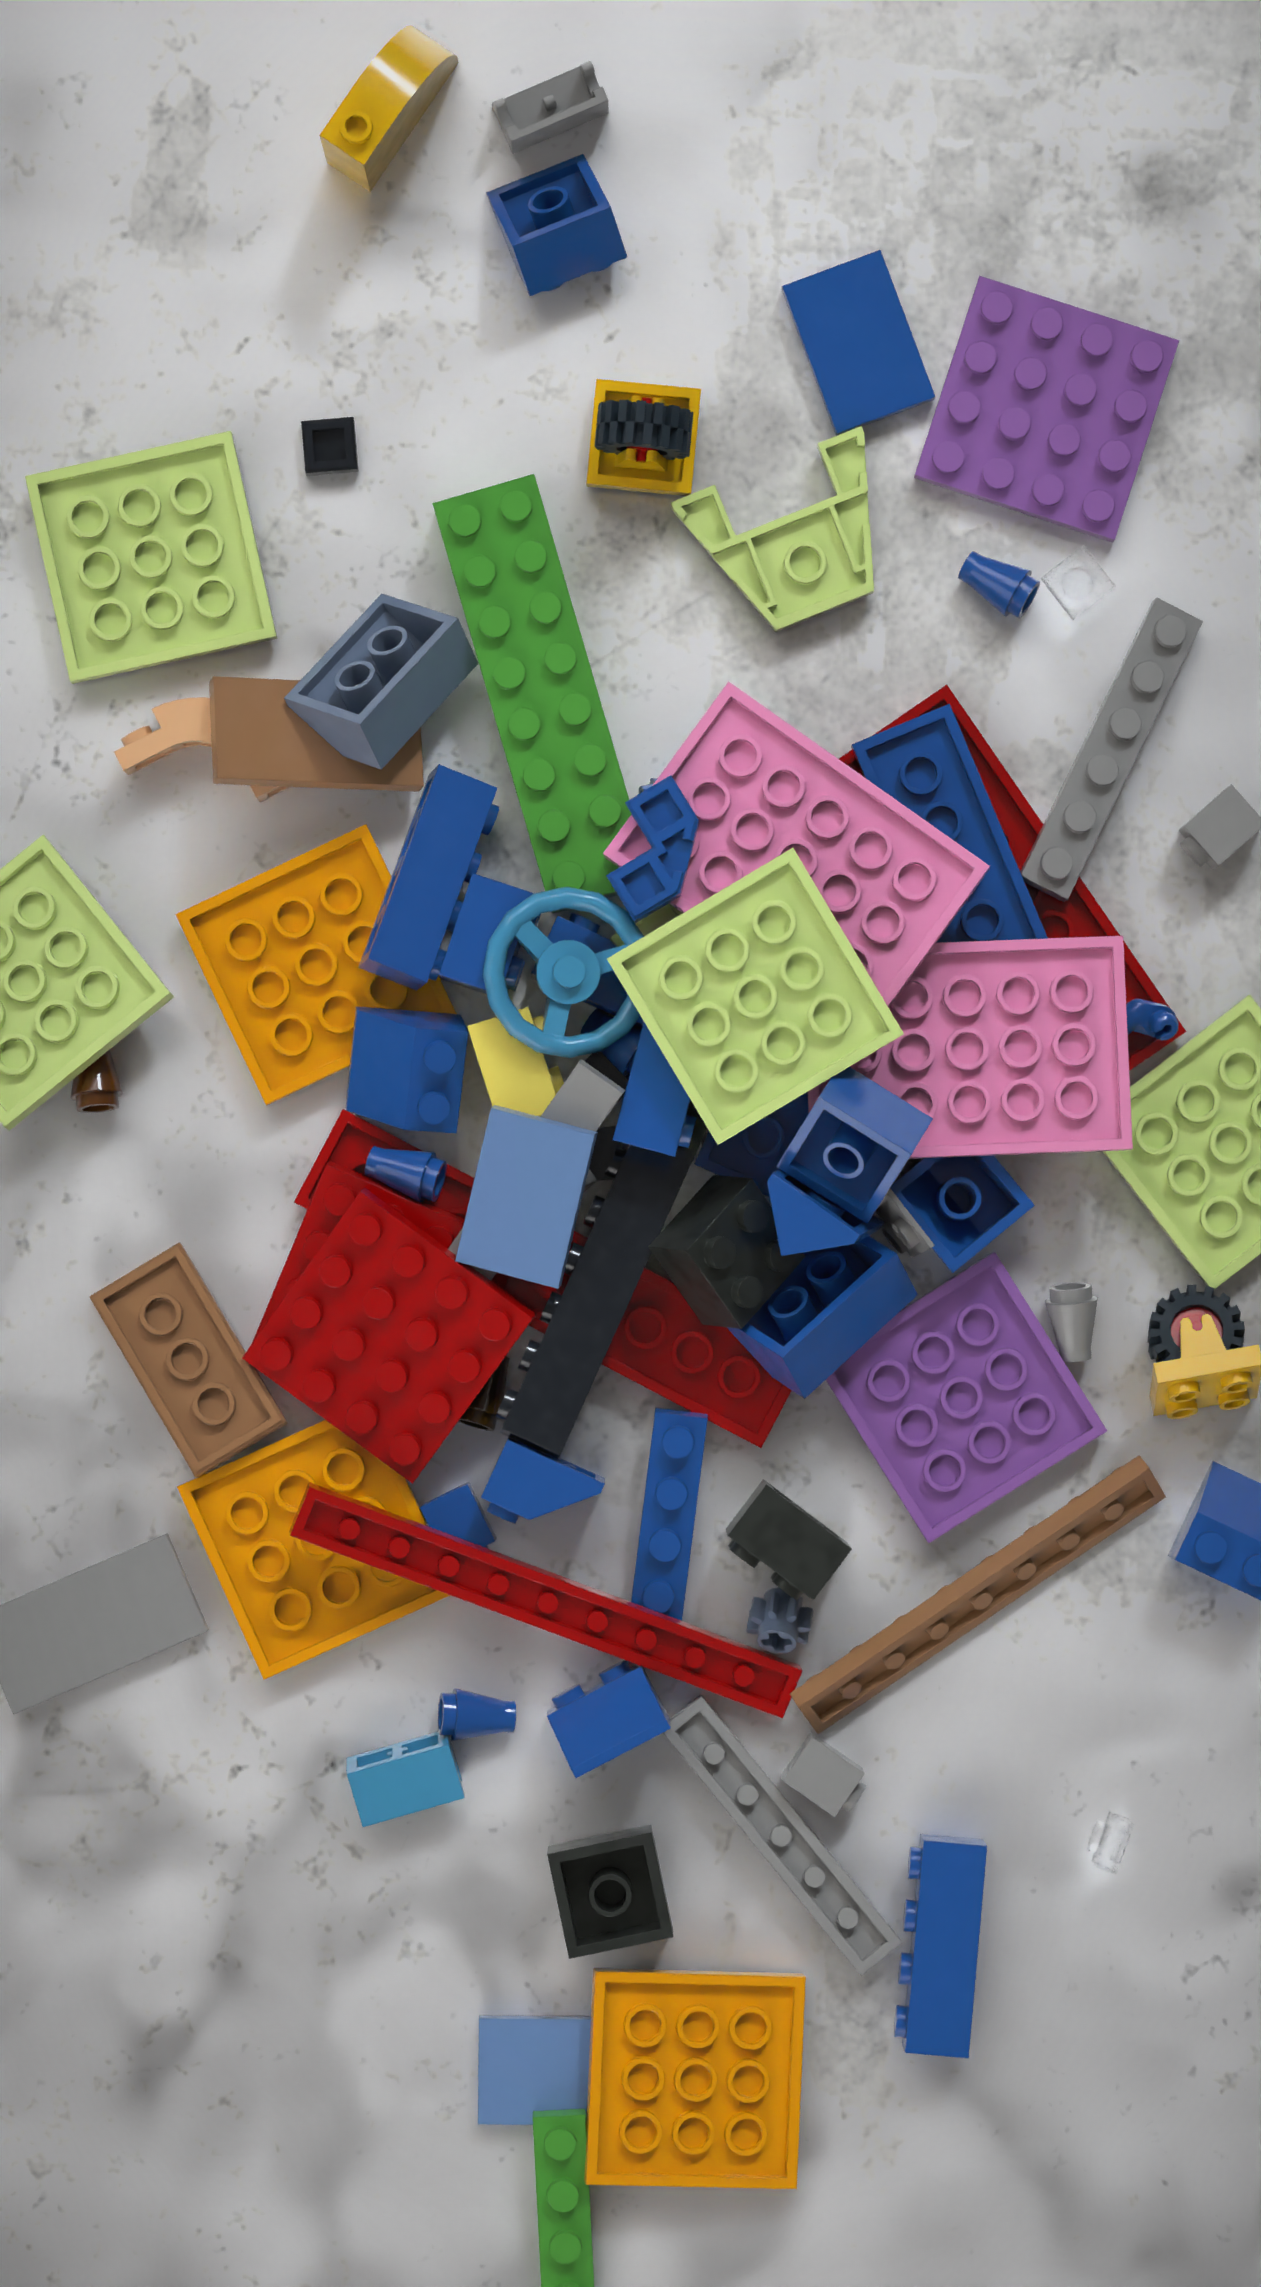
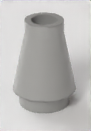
(1072, 1318)

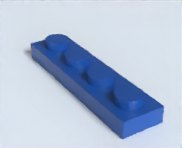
(669, 1511)

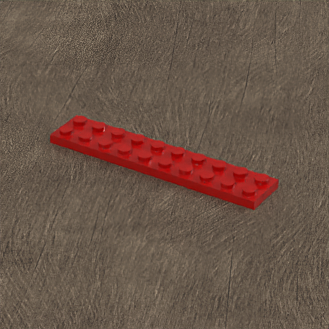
(658, 1336)

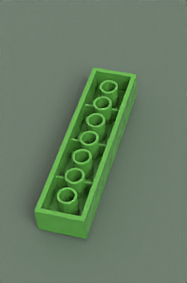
(537, 680)

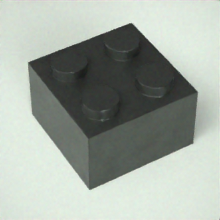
(724, 1252)
(787, 1541)
(610, 1891)

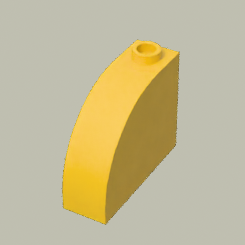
(386, 105)

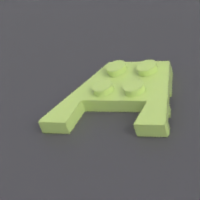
(802, 559)

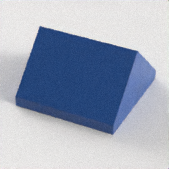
(811, 1221)

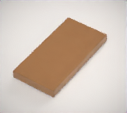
(268, 744)
(188, 1360)

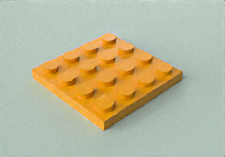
(288, 961)
(286, 1591)
(694, 2078)

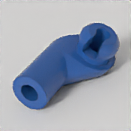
(1151, 1019)

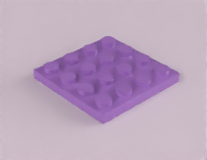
(1046, 409)
(963, 1398)

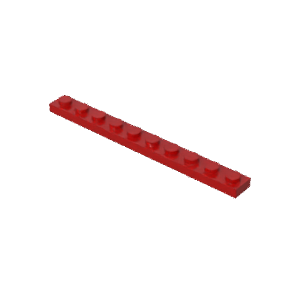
(545, 1600)

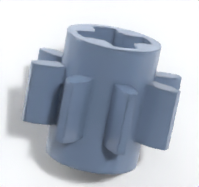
(779, 1621)

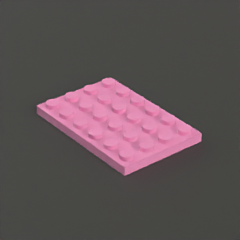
(774, 790)
(1012, 1048)

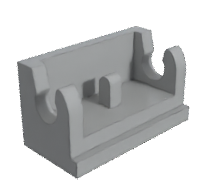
(551, 107)

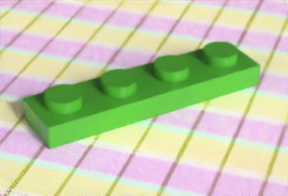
(563, 2198)

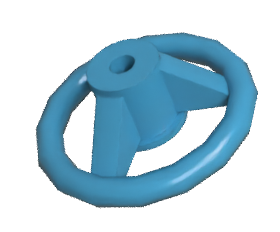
(564, 972)

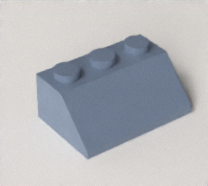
(383, 679)

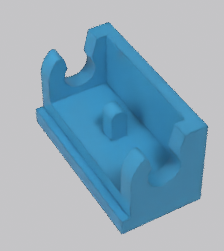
(404, 1778)

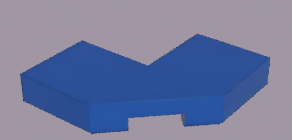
(660, 872)

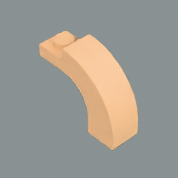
(182, 725)

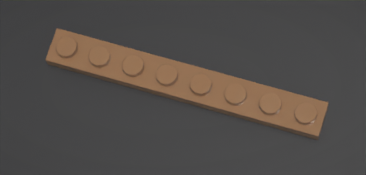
(978, 1594)

